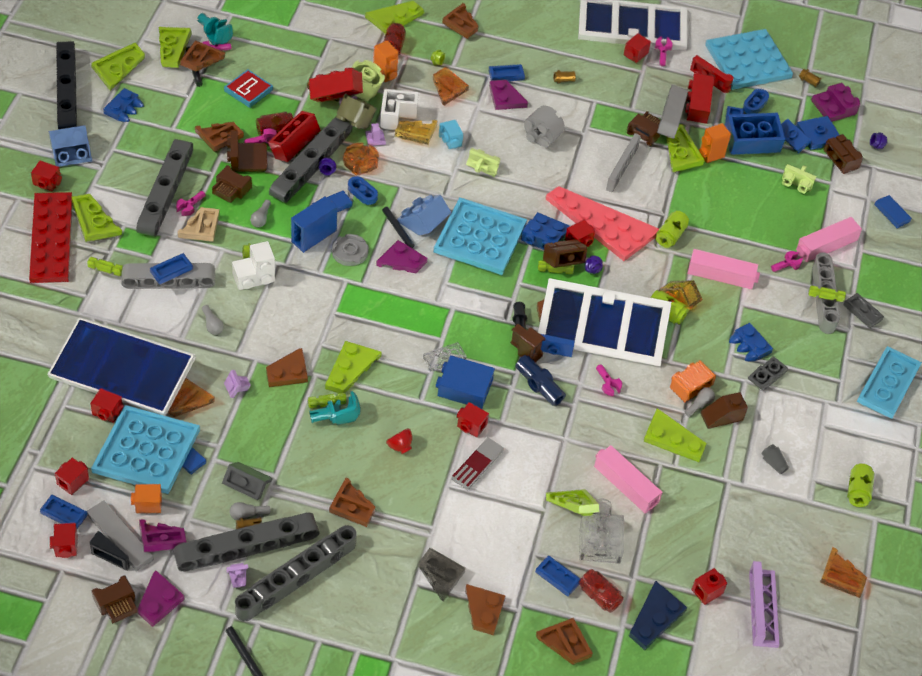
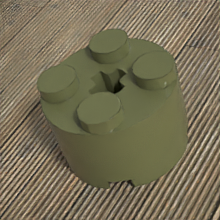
(356, 111)

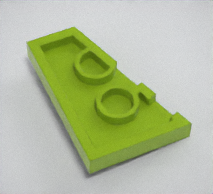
(399, 13)
(173, 45)
(118, 64)
(93, 220)
(349, 366)
(673, 437)
(575, 500)

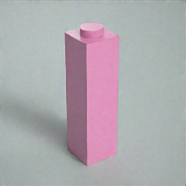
(828, 239)
(723, 269)
(627, 479)

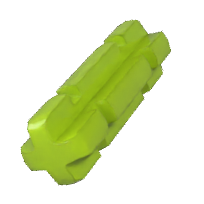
(104, 266)
(542, 266)
(827, 293)
(313, 402)

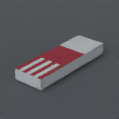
(477, 463)

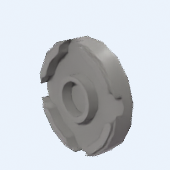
(350, 250)

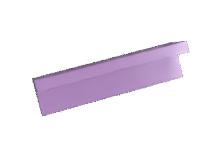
(758, 606)

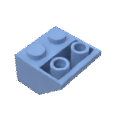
(70, 146)
(424, 214)

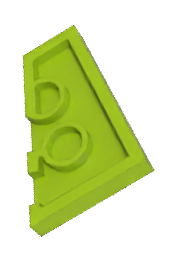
(683, 151)

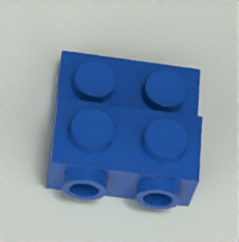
(543, 230)

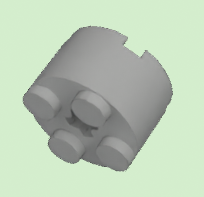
(543, 126)

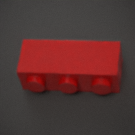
(335, 85)
(699, 98)
(294, 136)

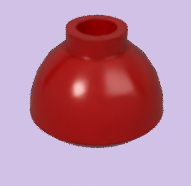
(401, 441)

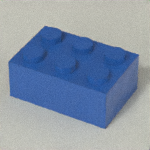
(755, 133)

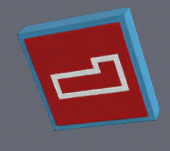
(248, 88)

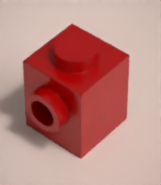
(637, 48)
(46, 176)
(582, 232)
(106, 405)
(472, 419)
(72, 475)
(64, 540)
(709, 586)

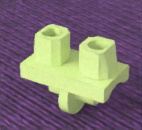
(483, 162)
(799, 178)

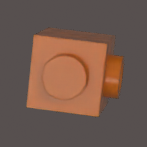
(147, 498)

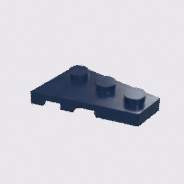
(656, 616)

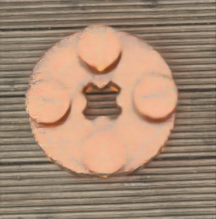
(364, 165)

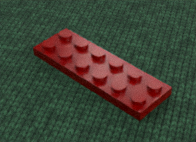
(51, 237)

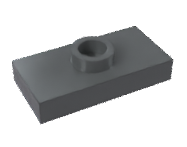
(863, 310)

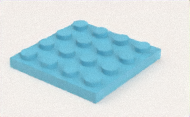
(749, 58)
(480, 236)
(146, 448)

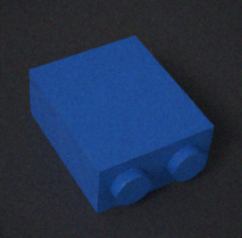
(314, 224)
(465, 381)

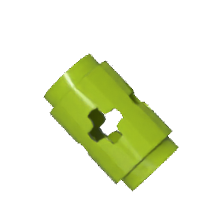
(672, 229)
(677, 311)
(861, 485)

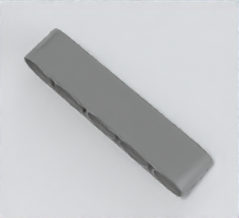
(672, 111)
(139, 277)
(824, 277)

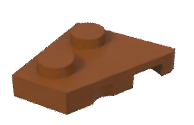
(566, 641)

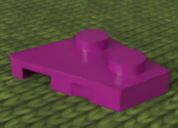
(506, 96)
(402, 258)
(160, 536)
(158, 599)

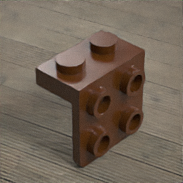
(246, 156)

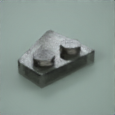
(440, 572)

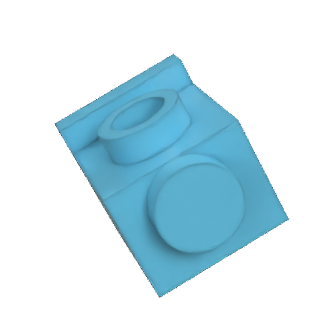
(451, 134)

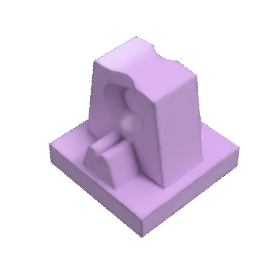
(375, 136)
(236, 383)
(237, 574)

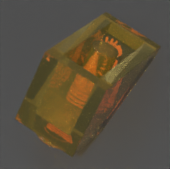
(684, 292)

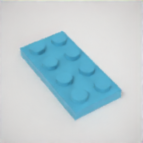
(889, 382)

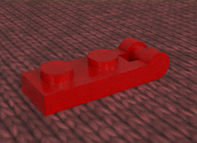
(721, 80)

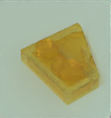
(416, 131)

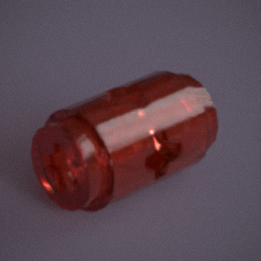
(395, 35)
(273, 121)
(592, 582)

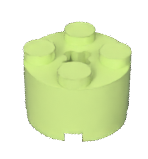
(371, 79)

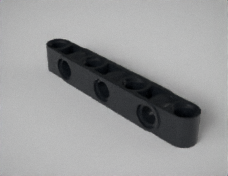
(66, 85)

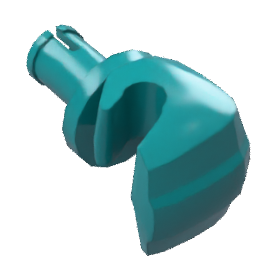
(216, 29)
(335, 413)

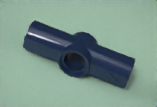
(540, 380)

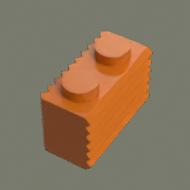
(387, 59)
(715, 143)
(692, 380)

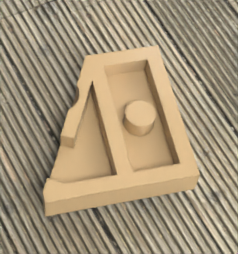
(201, 226)

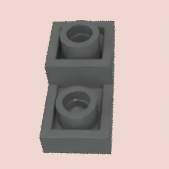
(768, 373)

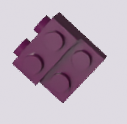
(836, 102)

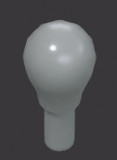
(259, 217)
(213, 323)
(704, 397)
(243, 510)

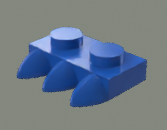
(123, 105)
(751, 342)

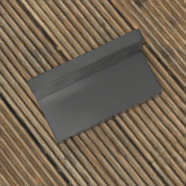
(246, 480)

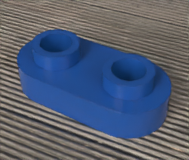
(756, 101)
(362, 190)

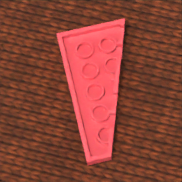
(612, 228)

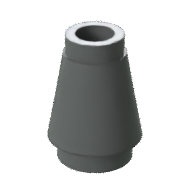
(775, 459)

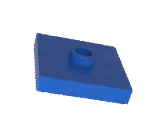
(818, 130)

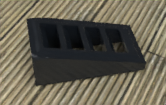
(108, 551)

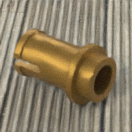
(564, 76)
(809, 77)
(247, 522)

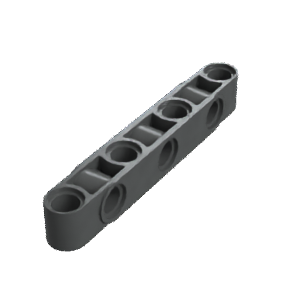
(307, 162)
(164, 188)
(231, 544)
(295, 573)

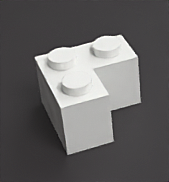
(397, 105)
(257, 269)

